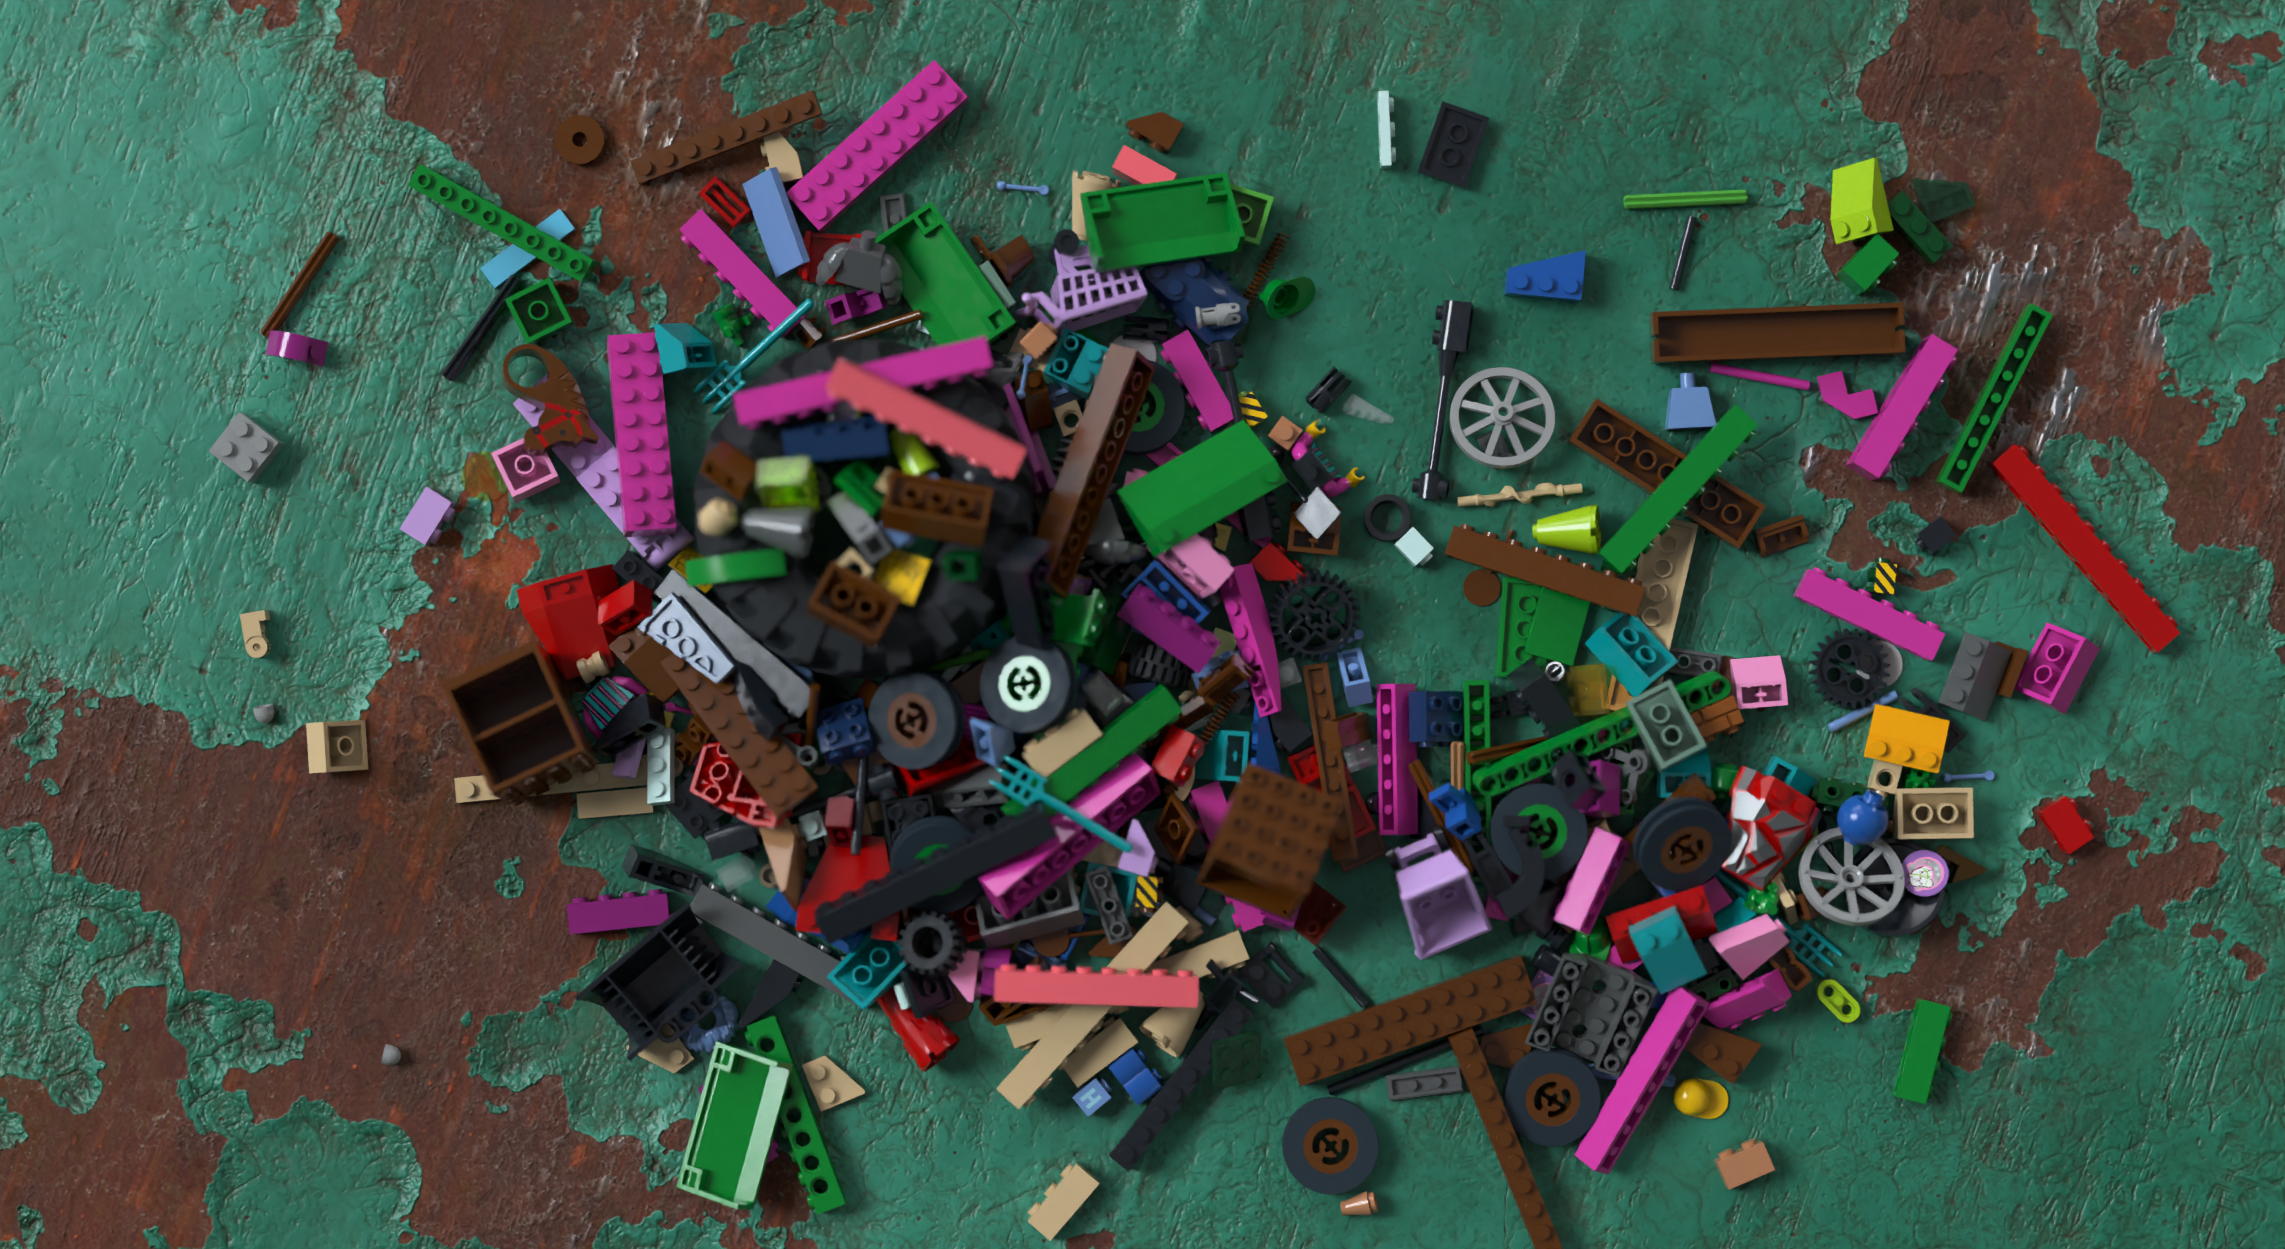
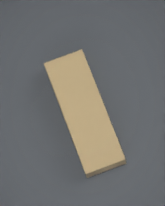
(613, 803)

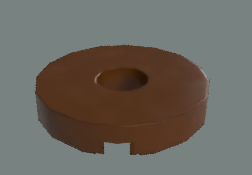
(569, 129)

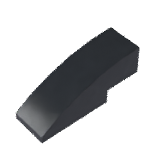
(758, 702)

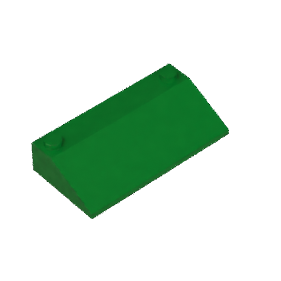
(1161, 222)
(944, 280)
(1200, 487)
(734, 1126)

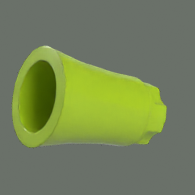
(912, 453)

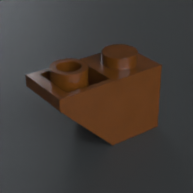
(1157, 129)

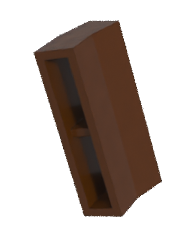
(1347, 730)

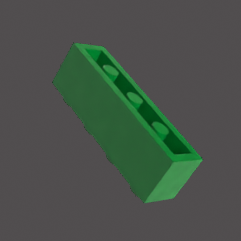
(1922, 1050)

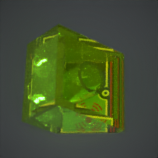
(787, 483)

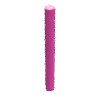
(1759, 376)

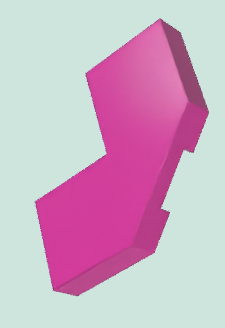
(1835, 394)

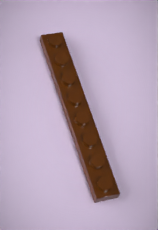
(726, 137)
(1330, 762)

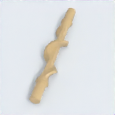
(1523, 496)

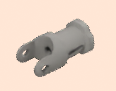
(1220, 315)

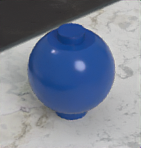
(1863, 818)

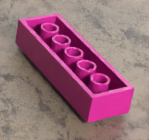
(1901, 408)

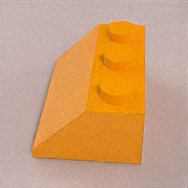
(1906, 738)

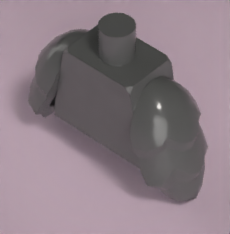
(863, 265)
(1107, 540)

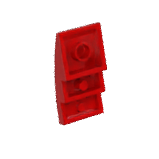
(1306, 770)

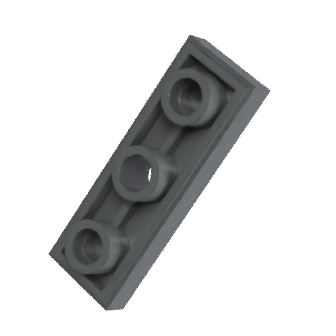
(1697, 662)
(1102, 890)

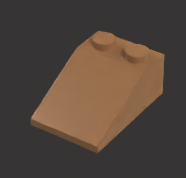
(788, 859)

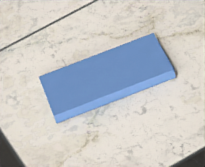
(776, 222)

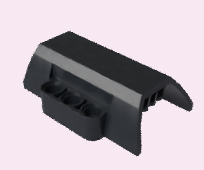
(661, 979)

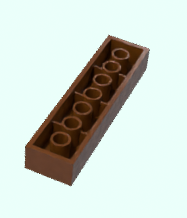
(1648, 461)

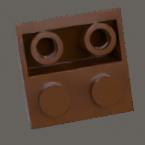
(1302, 541)

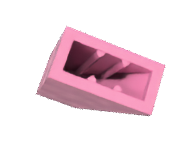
(1750, 943)

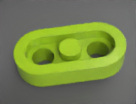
(1837, 1000)

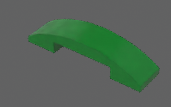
(735, 567)

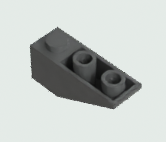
(860, 528)

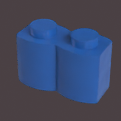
(1135, 1075)

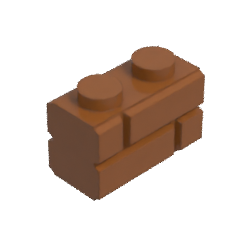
(1717, 717)

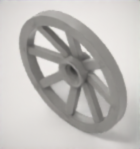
(1502, 422)
(1855, 876)

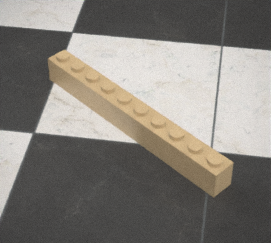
(1224, 950)
(1079, 1019)

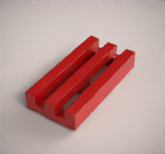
(740, 217)

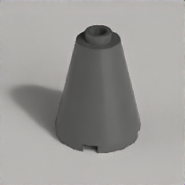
(782, 528)

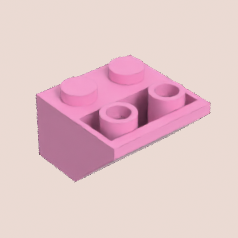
(1758, 682)
(968, 974)

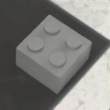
(246, 447)

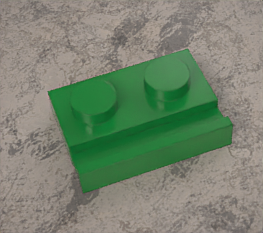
(860, 485)

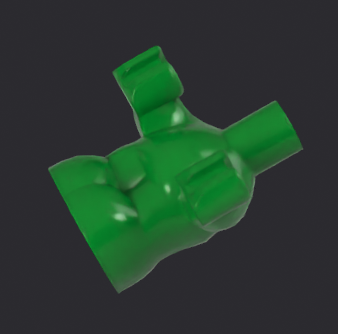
(730, 323)
(1763, 901)

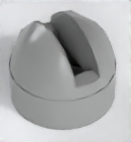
(1553, 668)
(264, 713)
(391, 1055)

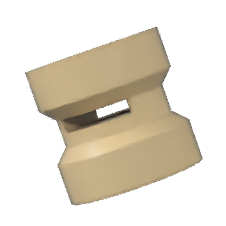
(594, 666)

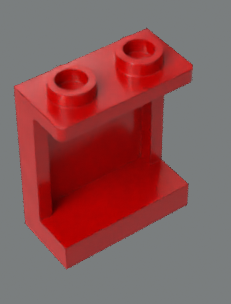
(816, 246)

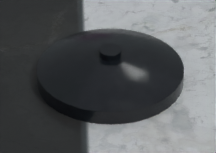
(1912, 912)

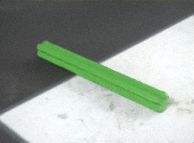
(1685, 199)

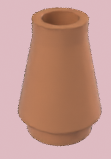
(1361, 1204)

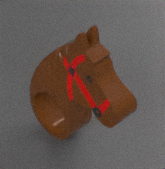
(564, 409)

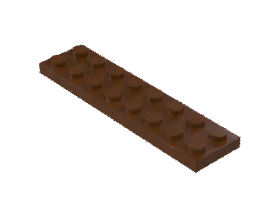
(765, 764)

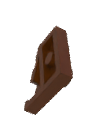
(1505, 1046)

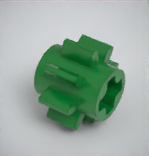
(1919, 779)

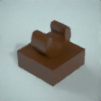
(807, 333)

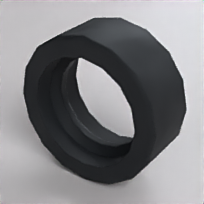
(1401, 505)

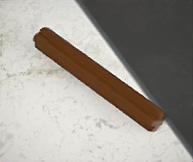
(1501, 751)

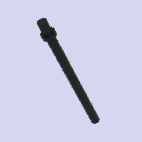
(1394, 1064)

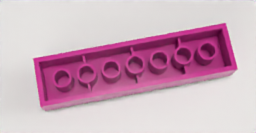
(877, 146)
(641, 435)
(1108, 803)

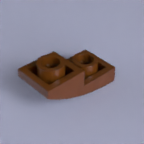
(690, 743)

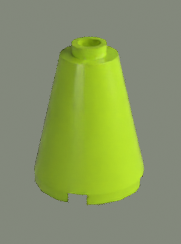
(1571, 530)

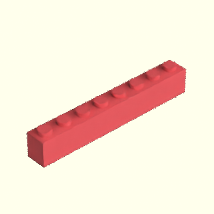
(925, 418)
(1096, 987)

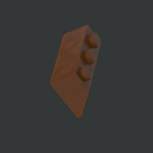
(853, 605)

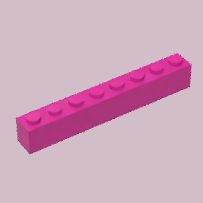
(1641, 1079)

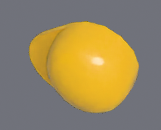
(1700, 1098)

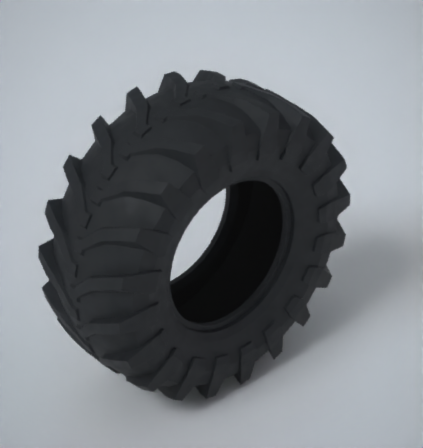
(945, 611)

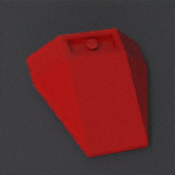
(566, 616)

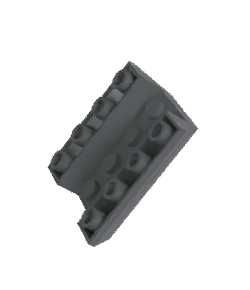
(1610, 1015)

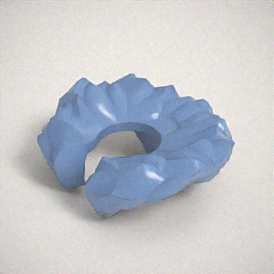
(724, 1029)

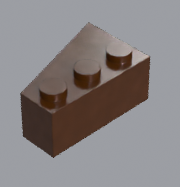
(1005, 1012)
(1721, 1050)

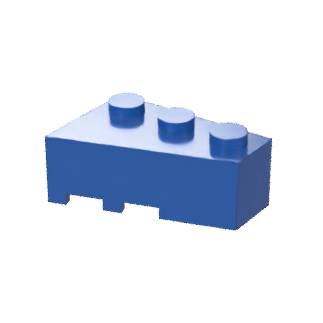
(1548, 279)

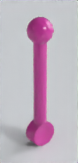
(670, 707)

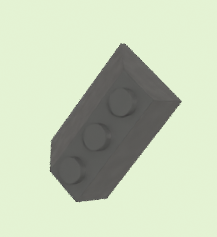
(1974, 676)

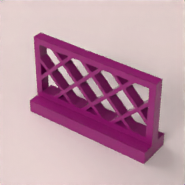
(1037, 459)

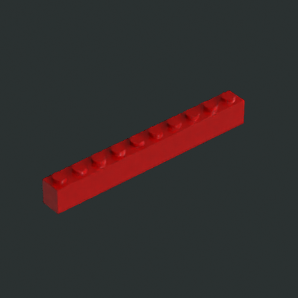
(2084, 548)

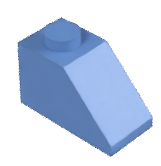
(1354, 677)
(991, 741)

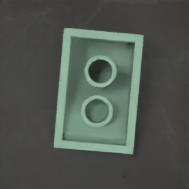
(1665, 726)

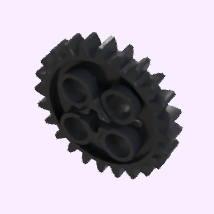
(1840, 689)

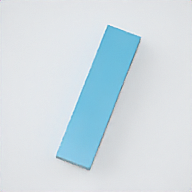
(515, 259)

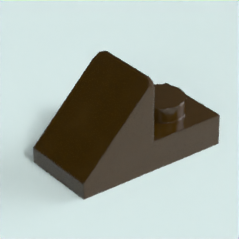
(1963, 868)

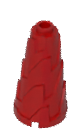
(923, 1038)

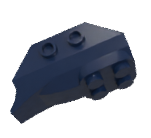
(1192, 284)

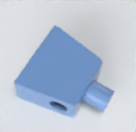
(1689, 406)

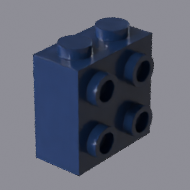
(1436, 717)
(844, 731)

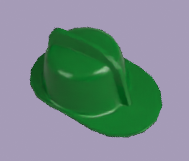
(1287, 296)
(1597, 943)

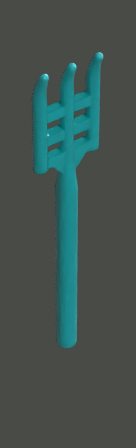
(735, 372)
(1038, 793)
(1796, 936)

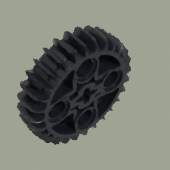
(1312, 604)

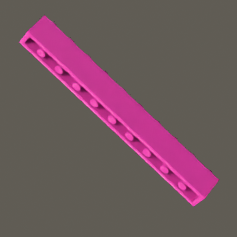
(907, 371)

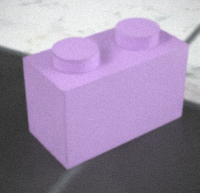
(428, 517)

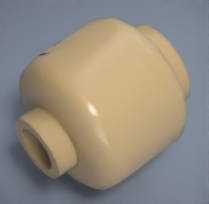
(717, 517)

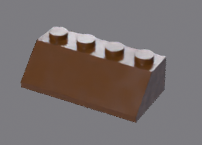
(936, 508)

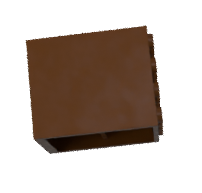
(521, 723)
(1269, 842)

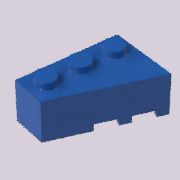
(1171, 590)

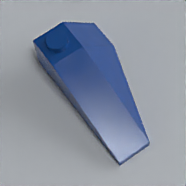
(1262, 745)

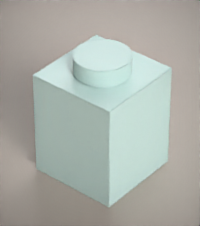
(1414, 547)

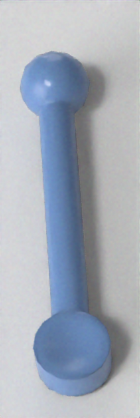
(1043, 190)
(1027, 361)
(1358, 635)
(1988, 775)

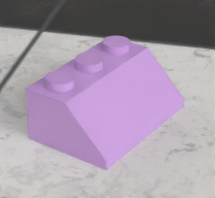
(1142, 857)

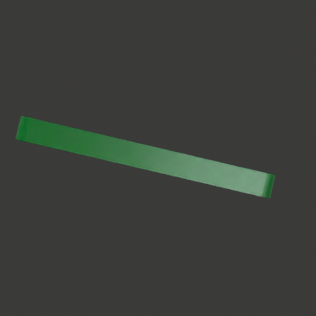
(1589, 733)

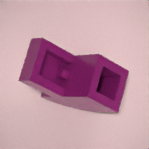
(855, 306)
(296, 347)
(993, 959)

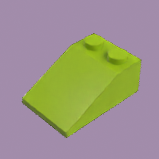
(1859, 202)

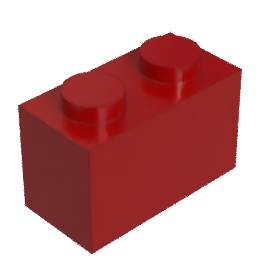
(625, 607)
(1178, 756)
(2066, 824)

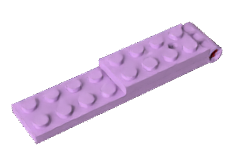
(597, 472)

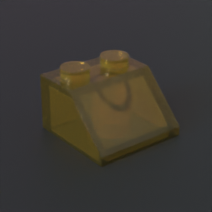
(1588, 690)

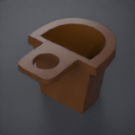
(1008, 260)

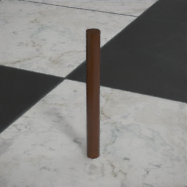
(881, 326)
(811, 717)

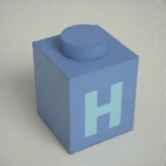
(1092, 1095)

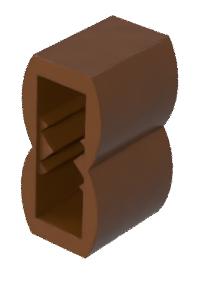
(1792, 971)

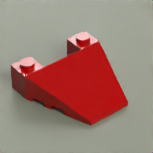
(844, 872)

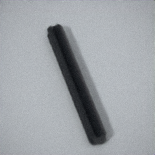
(481, 328)

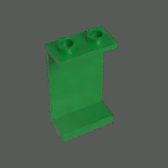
(1075, 618)

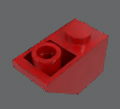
(1274, 566)

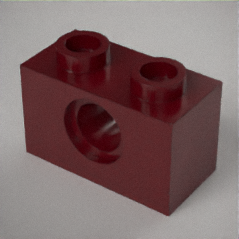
(840, 820)

